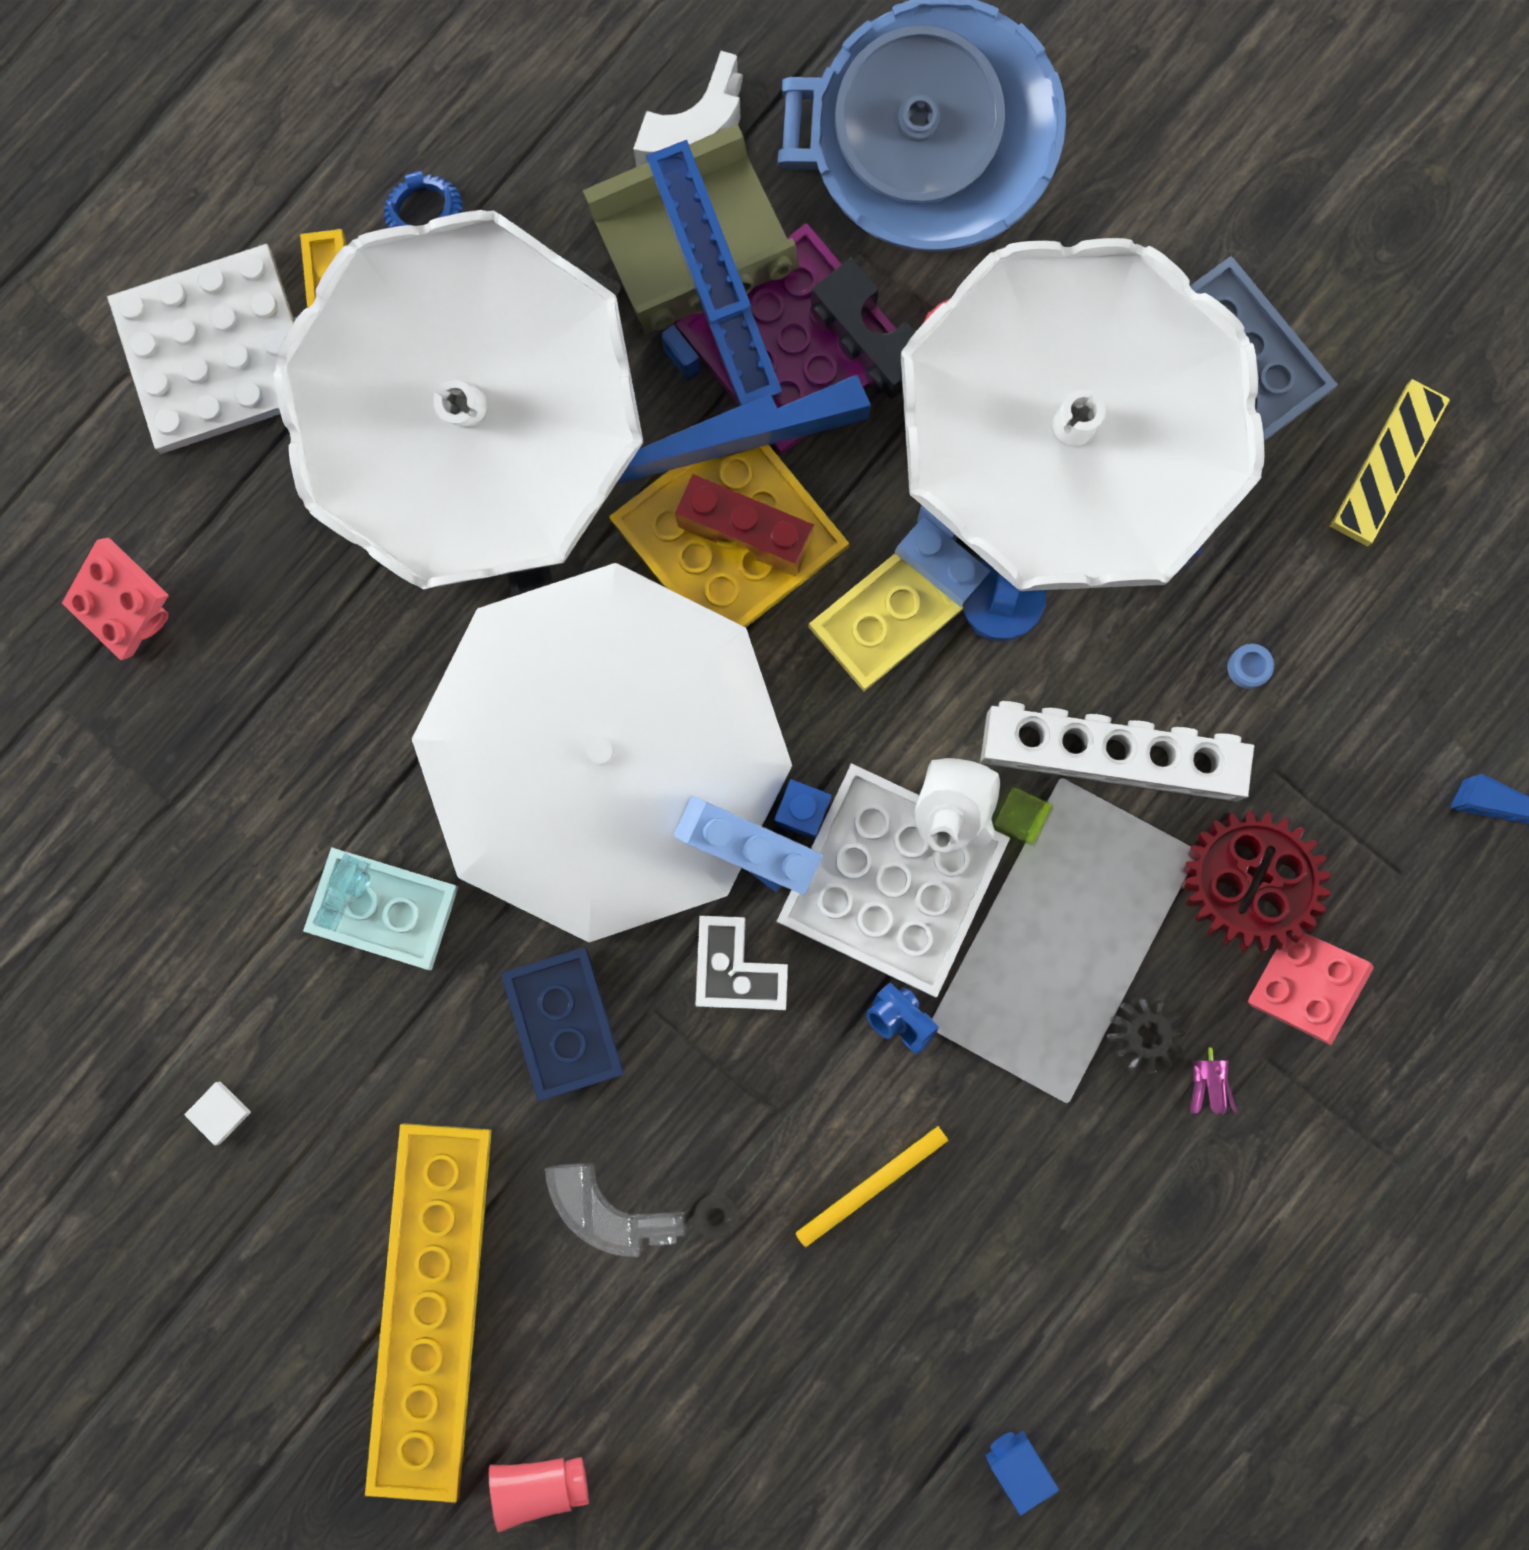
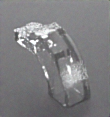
(600, 1223)

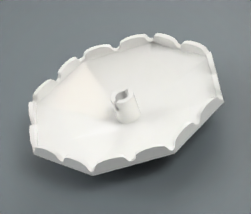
(457, 399)
(1081, 414)
(581, 736)

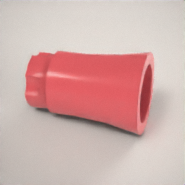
(536, 1490)

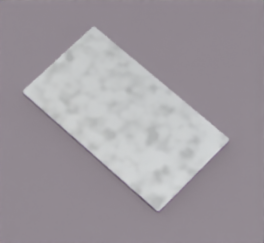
(1063, 941)

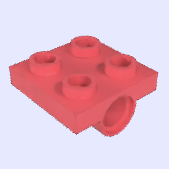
(116, 599)
(1311, 986)

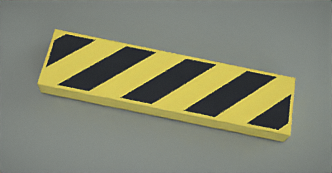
(1389, 462)

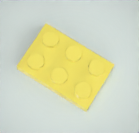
(883, 620)

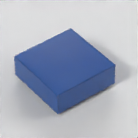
(680, 352)

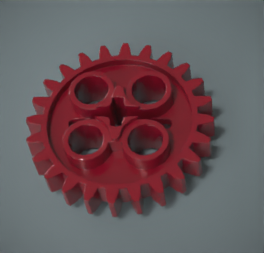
(1293, 899)

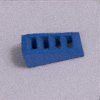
(1491, 799)

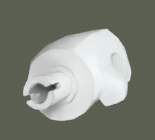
(957, 804)

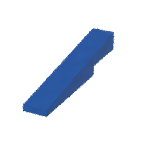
(713, 273)
(752, 427)

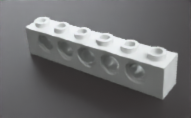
(1228, 756)

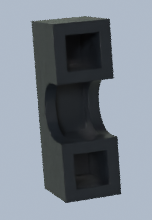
(841, 304)

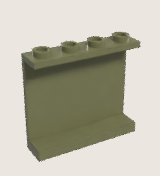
(645, 246)

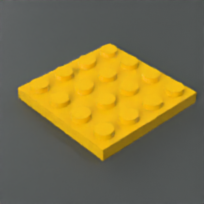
(725, 573)

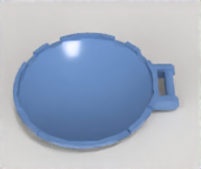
(1013, 178)

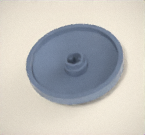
(919, 114)

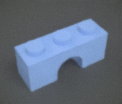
(747, 845)

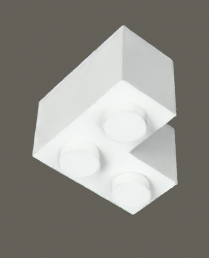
(724, 976)

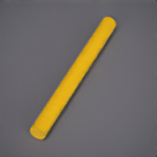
(871, 1186)

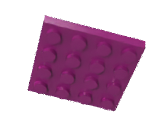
(799, 349)

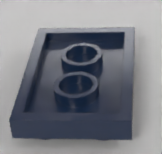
(562, 1023)

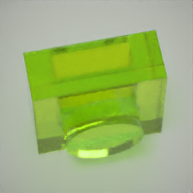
(1023, 816)

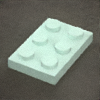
(395, 917)

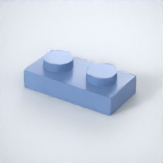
(942, 561)

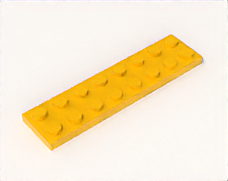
(428, 1313)

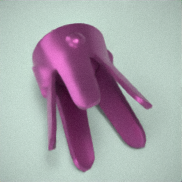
(1215, 1075)

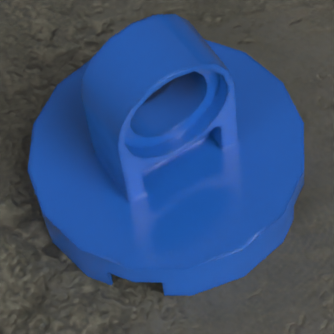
(1001, 610)

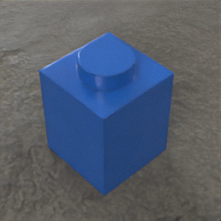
(802, 809)
(1020, 1471)

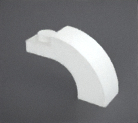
(712, 114)

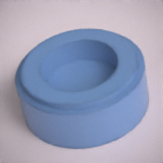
(1250, 666)

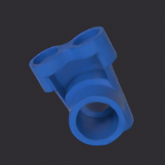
(898, 1013)

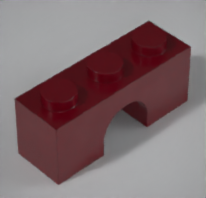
(764, 530)

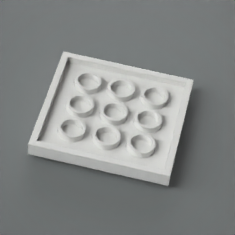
(205, 346)
(885, 888)

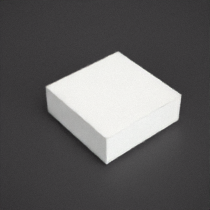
(217, 1113)

